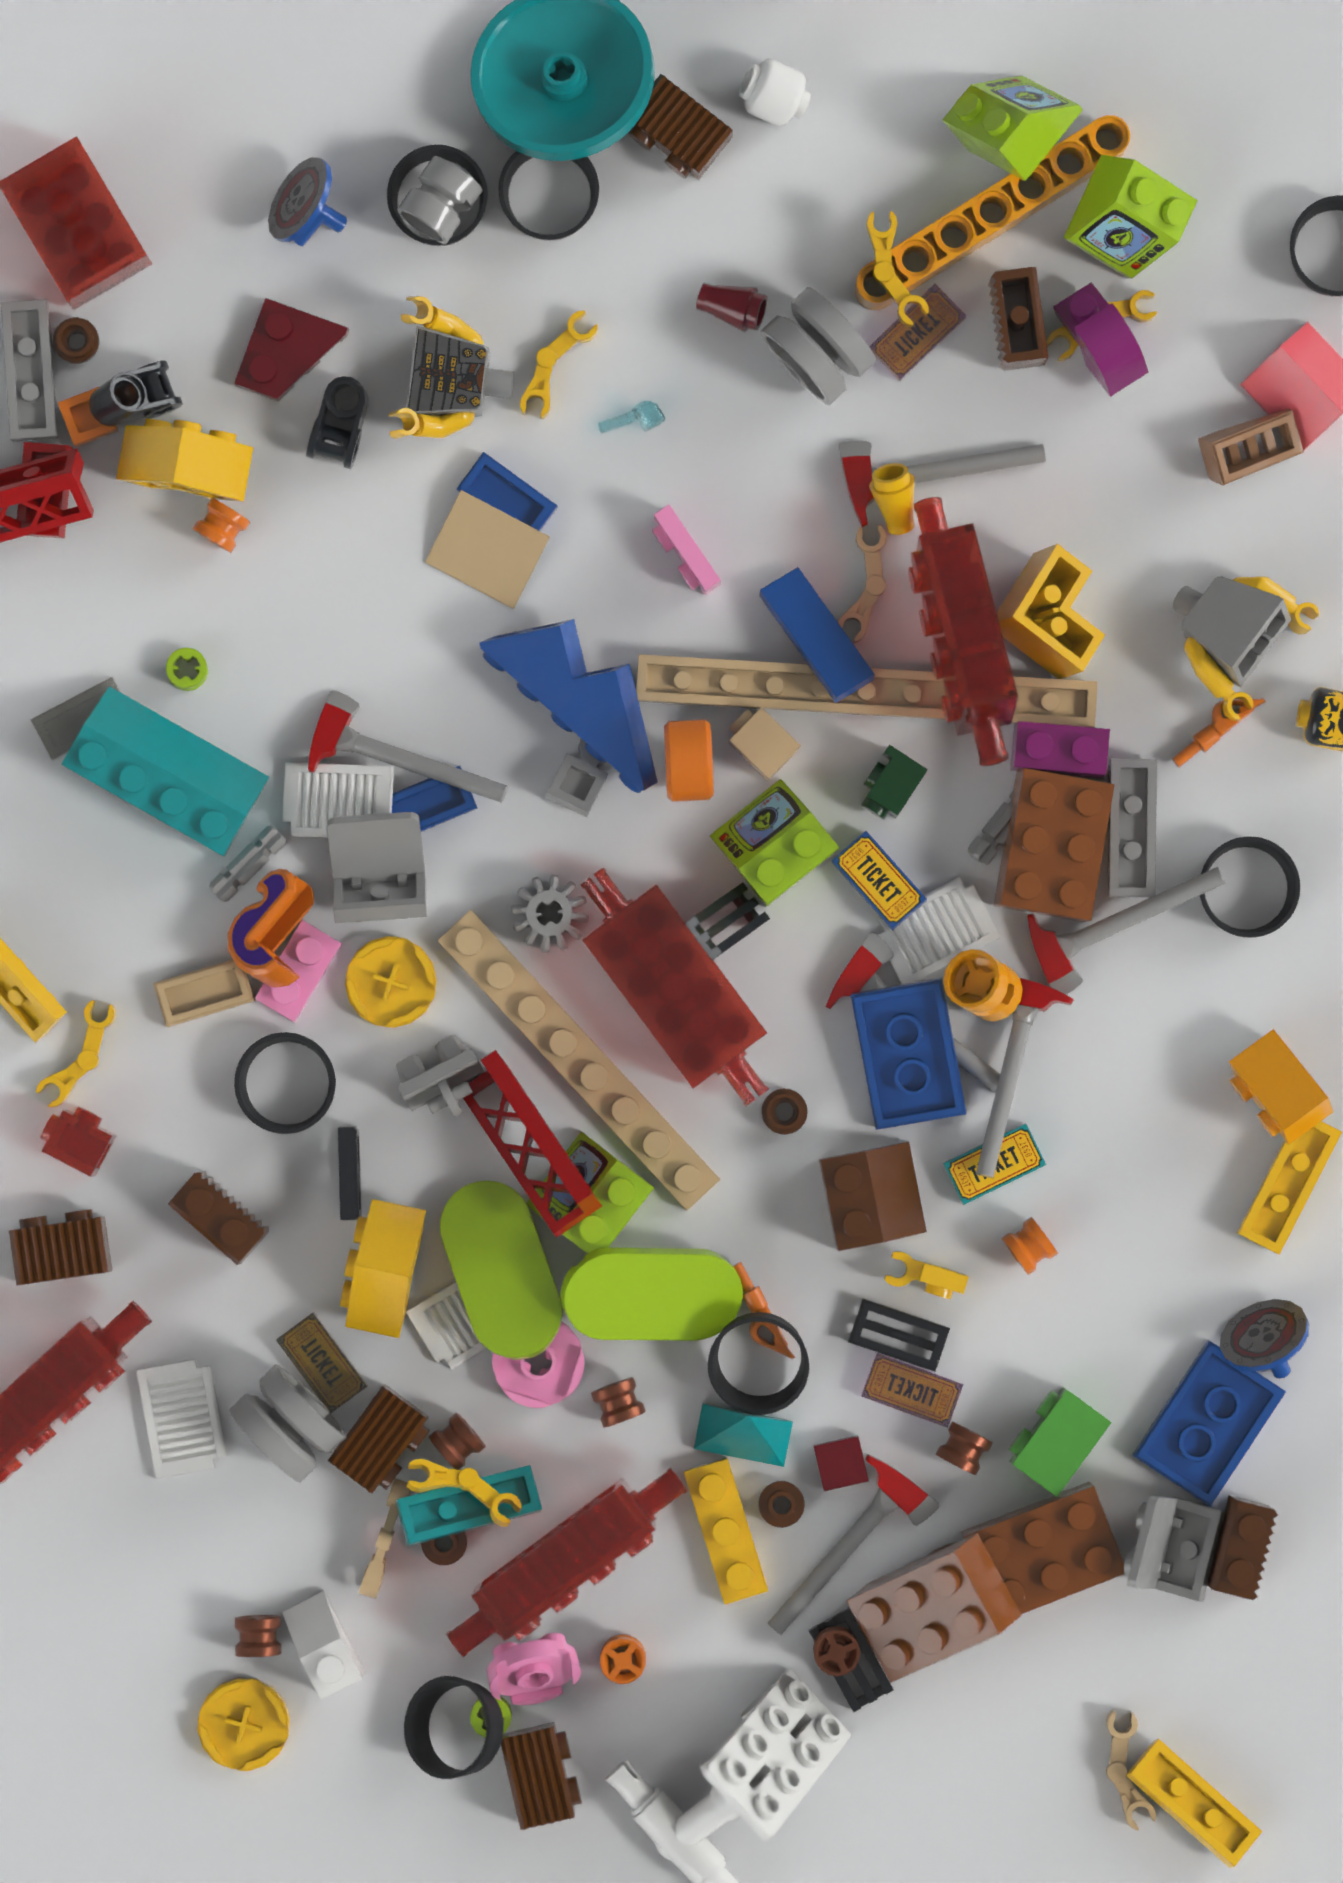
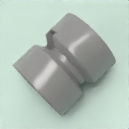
(439, 200)

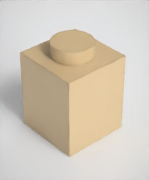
(762, 742)

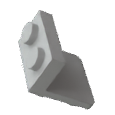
(377, 867)
(1174, 1546)

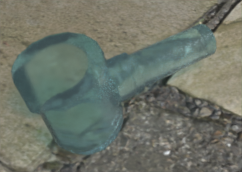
(647, 414)

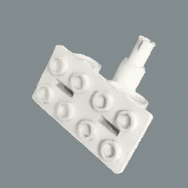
(754, 1775)

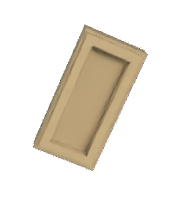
(203, 992)

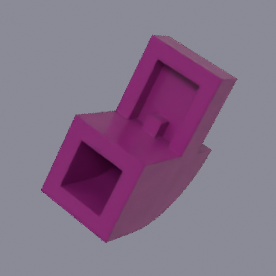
(1103, 338)

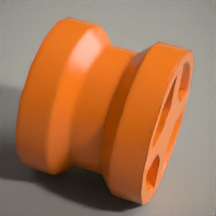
(221, 525)
(1029, 1245)
(624, 1670)

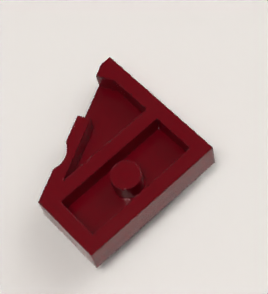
(284, 349)

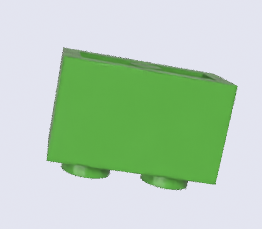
(1058, 1440)

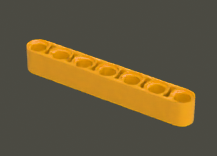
(1006, 195)

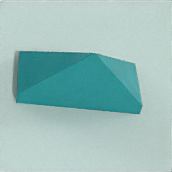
(743, 1435)

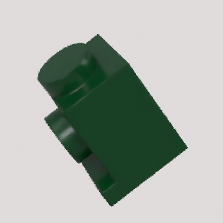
(892, 784)

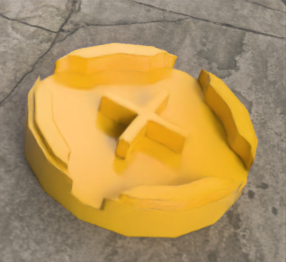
(390, 982)
(243, 1724)

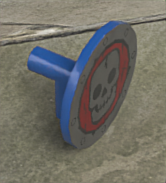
(301, 205)
(1265, 1336)

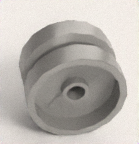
(819, 343)
(294, 1417)

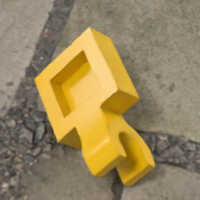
(938, 1279)

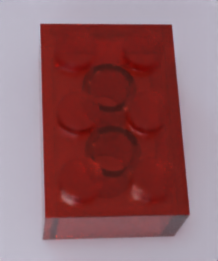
(74, 223)

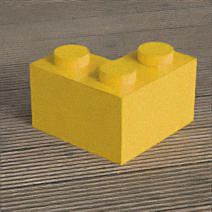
(185, 459)
(1039, 614)
(382, 1267)

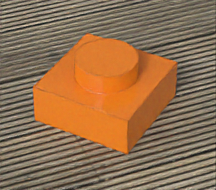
(80, 421)

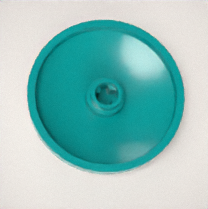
(562, 76)

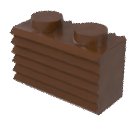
(680, 130)
(1018, 318)
(218, 1217)
(60, 1249)
(379, 1439)
(1242, 1548)
(539, 1776)

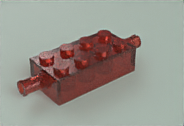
(963, 629)
(674, 986)
(60, 1381)
(565, 1559)

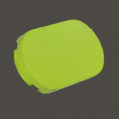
(501, 1270)
(651, 1294)

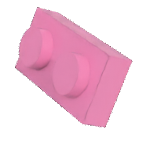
(695, 567)
(309, 956)

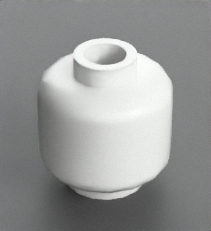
(774, 92)

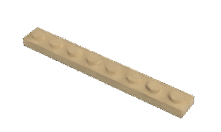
(578, 1060)

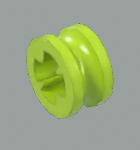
(187, 655)
(477, 1720)

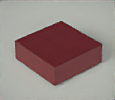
(841, 1463)

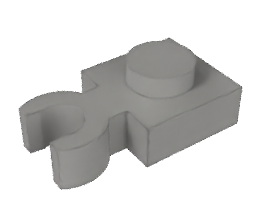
(578, 782)

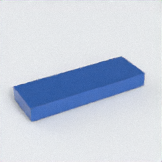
(816, 635)

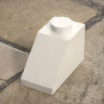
(323, 1645)

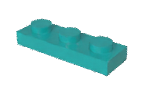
(454, 1511)

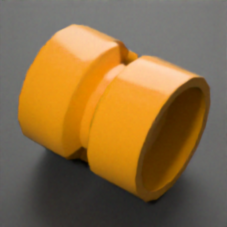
(982, 985)

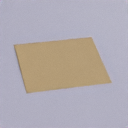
(487, 549)

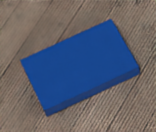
(908, 1053)
(1208, 1424)

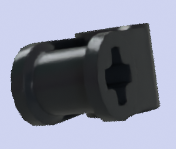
(142, 394)
(338, 425)

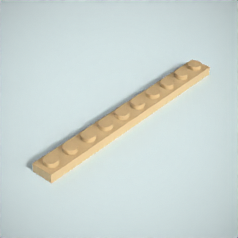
(798, 689)

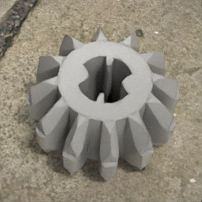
(551, 929)

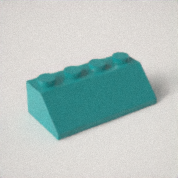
(165, 771)

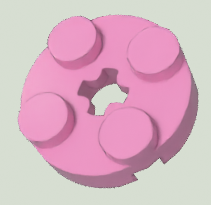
(550, 1384)
(533, 1669)

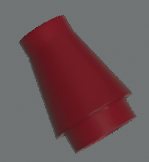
(734, 305)

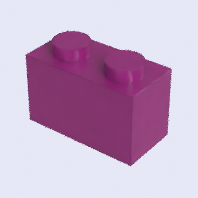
(1060, 749)

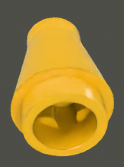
(894, 495)

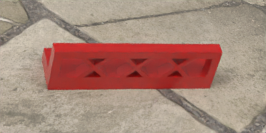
(40, 479)
(538, 1130)

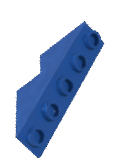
(593, 704)

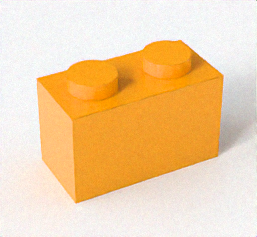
(1280, 1088)

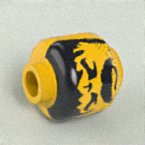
(1322, 719)

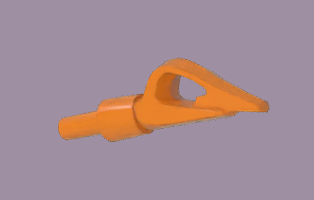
(1212, 733)
(757, 1303)

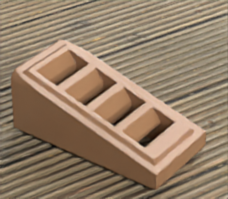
(1227, 438)

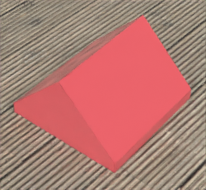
(1301, 377)

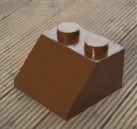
(872, 1196)

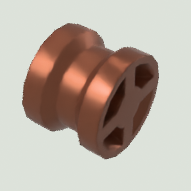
(618, 1402)
(457, 1441)
(964, 1448)
(258, 1635)
(839, 1658)

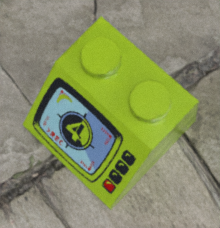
(1011, 122)
(1129, 215)
(774, 842)
(614, 1185)

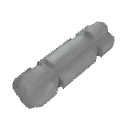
(995, 834)
(247, 863)

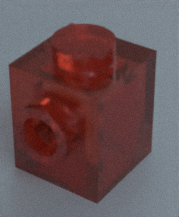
(77, 1140)

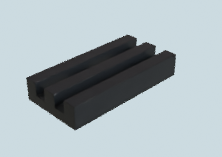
(744, 908)
(349, 1173)
(861, 1322)
(870, 1695)

